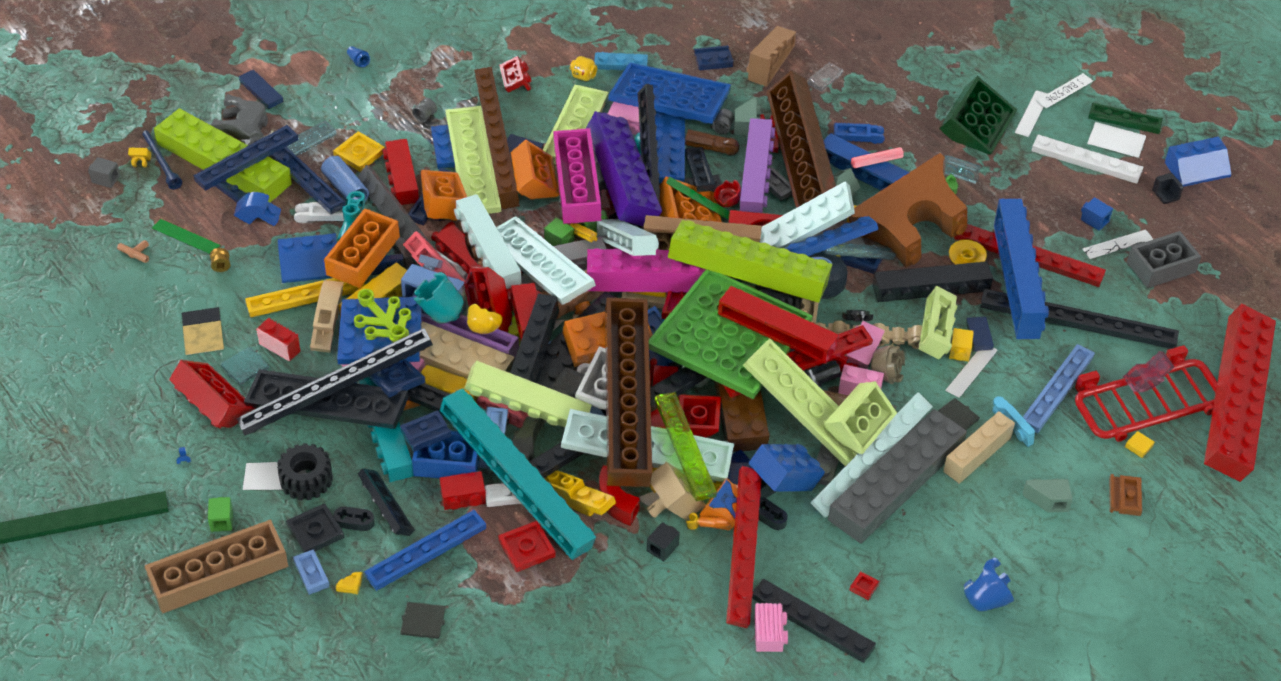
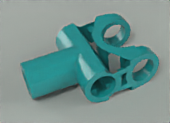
(351, 210)

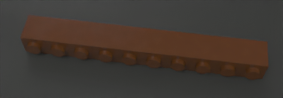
(497, 138)

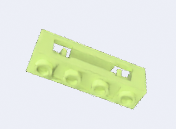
(938, 342)

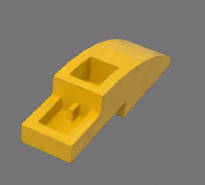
(578, 495)

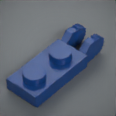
(859, 132)

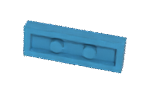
(618, 61)

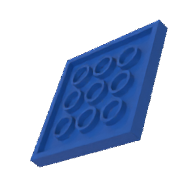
(352, 340)

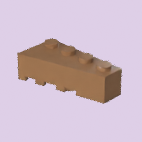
(770, 55)

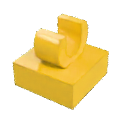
(139, 154)

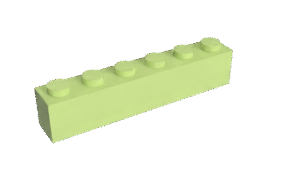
(522, 394)

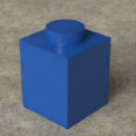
(1096, 213)

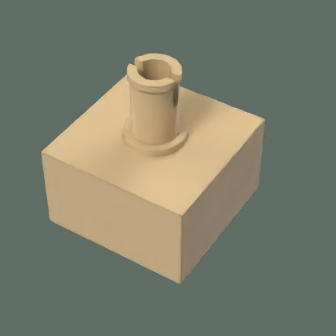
(673, 493)

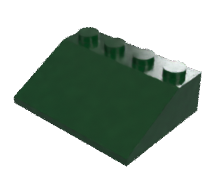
(978, 117)

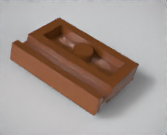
(1125, 495)

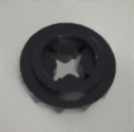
(857, 315)

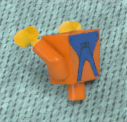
(718, 511)

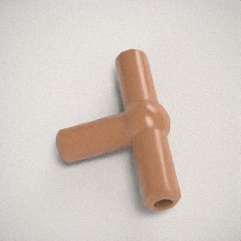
(136, 251)

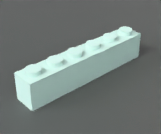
(627, 237)
(487, 239)

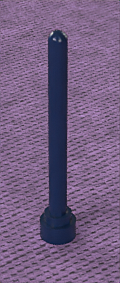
(173, 180)

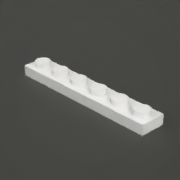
(1087, 159)

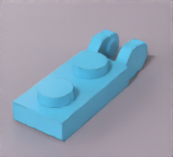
(1022, 429)

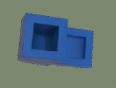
(257, 205)

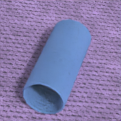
(342, 178)

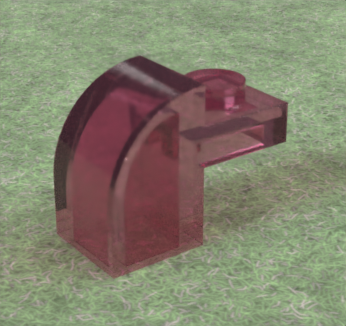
(1149, 375)

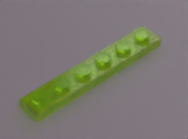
(685, 446)

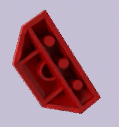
(488, 292)

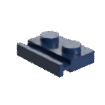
(713, 57)
(425, 431)

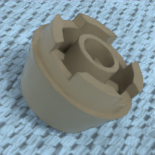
(890, 362)

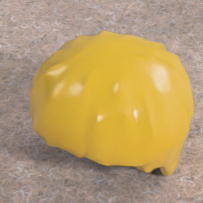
(482, 321)

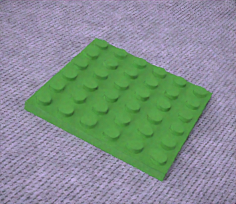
(711, 343)

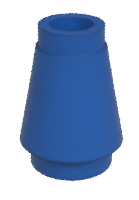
(359, 57)

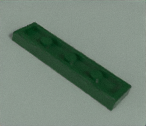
(1125, 118)

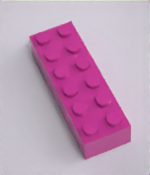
(577, 176)
(621, 272)

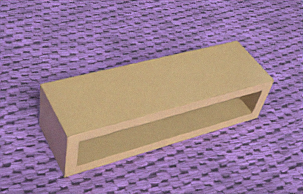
(979, 447)

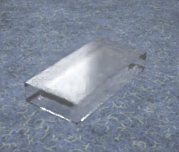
(825, 76)

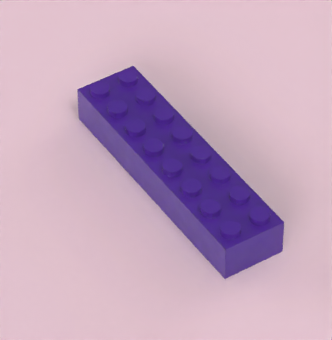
(623, 169)

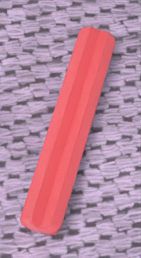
(877, 157)

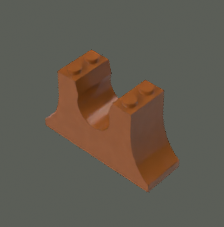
(909, 200)

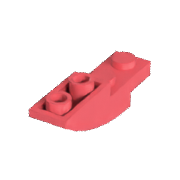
(418, 245)

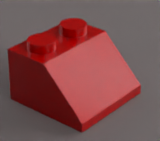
(701, 414)

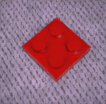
(526, 546)

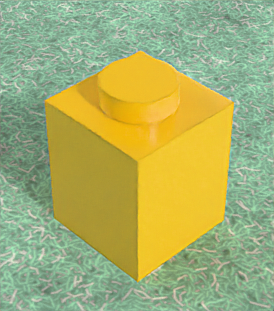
(961, 344)

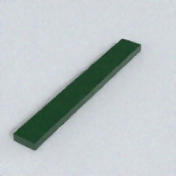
(83, 517)

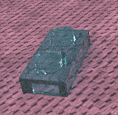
(962, 169)

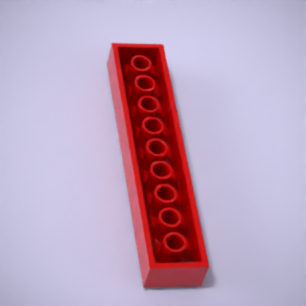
(1240, 393)

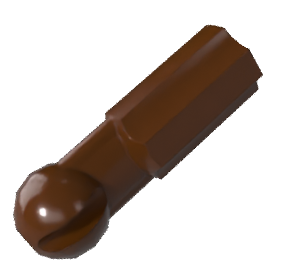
(712, 142)

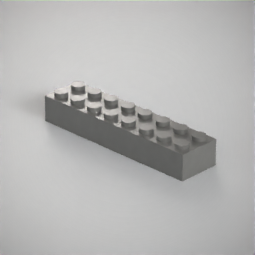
(896, 476)

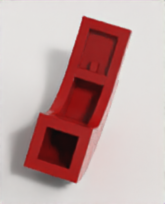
(626, 505)

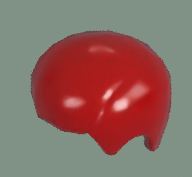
(728, 193)

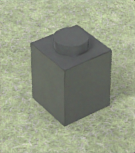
(104, 172)

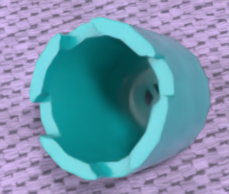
(439, 299)

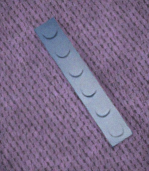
(1058, 387)

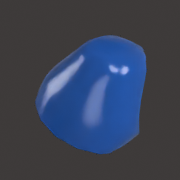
(989, 589)

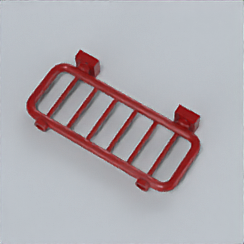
(1087, 386)

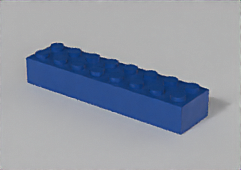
(1020, 269)

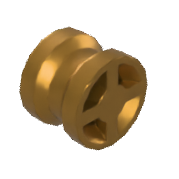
(220, 260)

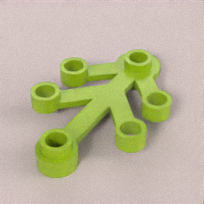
(394, 332)

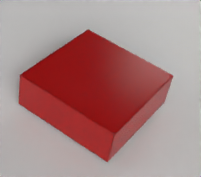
(864, 585)

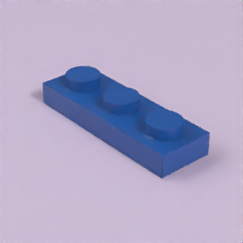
(442, 146)

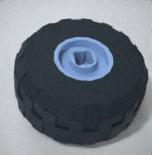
(837, 277)

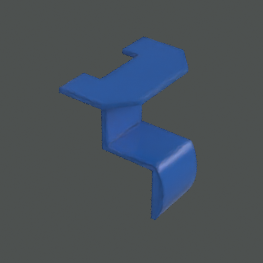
(183, 457)

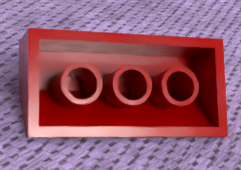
(210, 393)

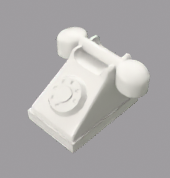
(593, 386)

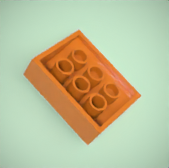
(678, 205)

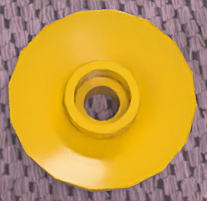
(967, 252)

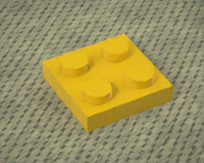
(359, 151)

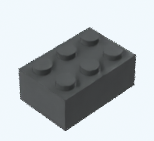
(1163, 259)

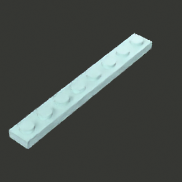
(891, 434)

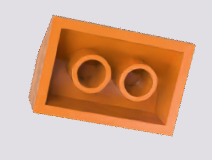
(534, 172)

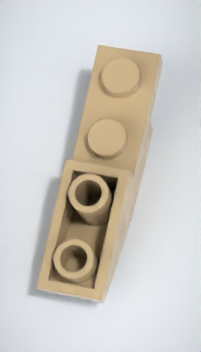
(326, 316)

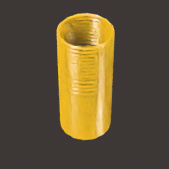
(452, 382)

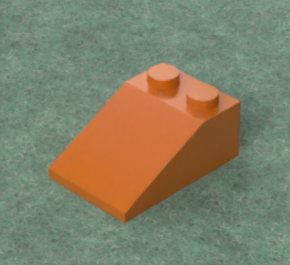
(440, 193)

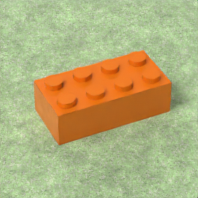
(362, 248)
(585, 336)

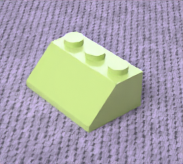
(861, 417)

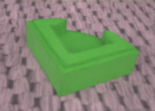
(951, 181)

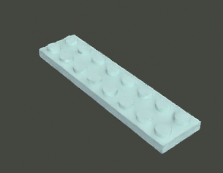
(544, 262)
(587, 434)

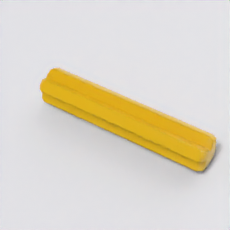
(584, 232)

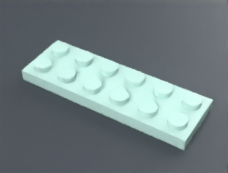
(809, 218)

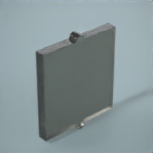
(959, 414)
(423, 620)

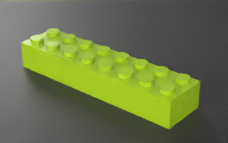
(207, 145)
(750, 260)

